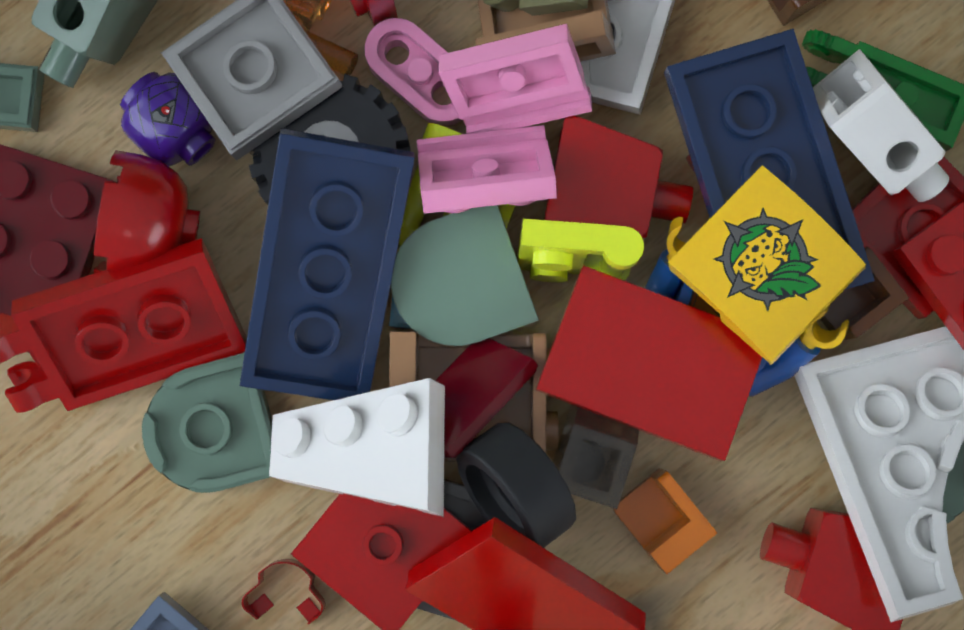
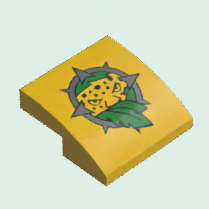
(767, 264)

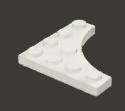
(891, 437)

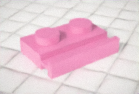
(516, 81)
(485, 169)

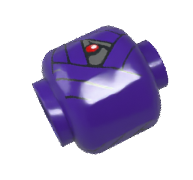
(165, 120)

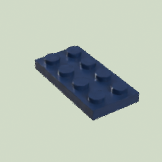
(758, 110)
(325, 265)

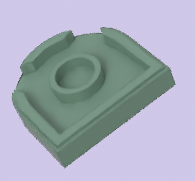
(461, 279)
(208, 428)

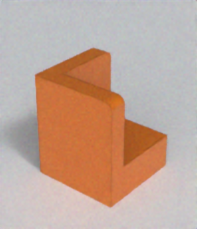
(664, 520)

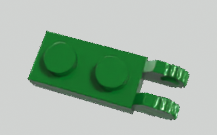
(929, 95)

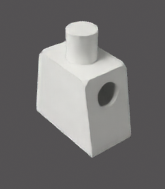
(881, 129)

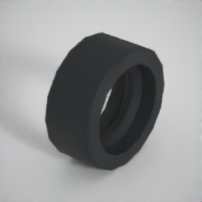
(517, 483)

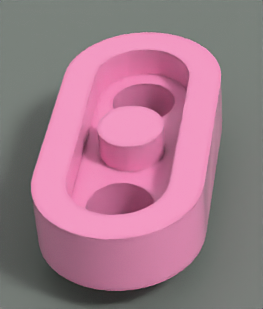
(417, 76)

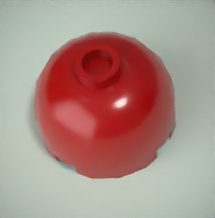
(142, 213)

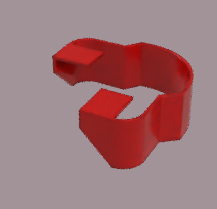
(263, 603)

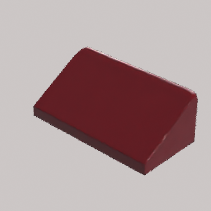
(478, 388)

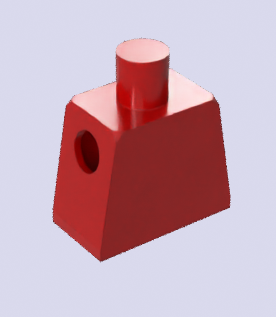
(612, 180)
(828, 570)

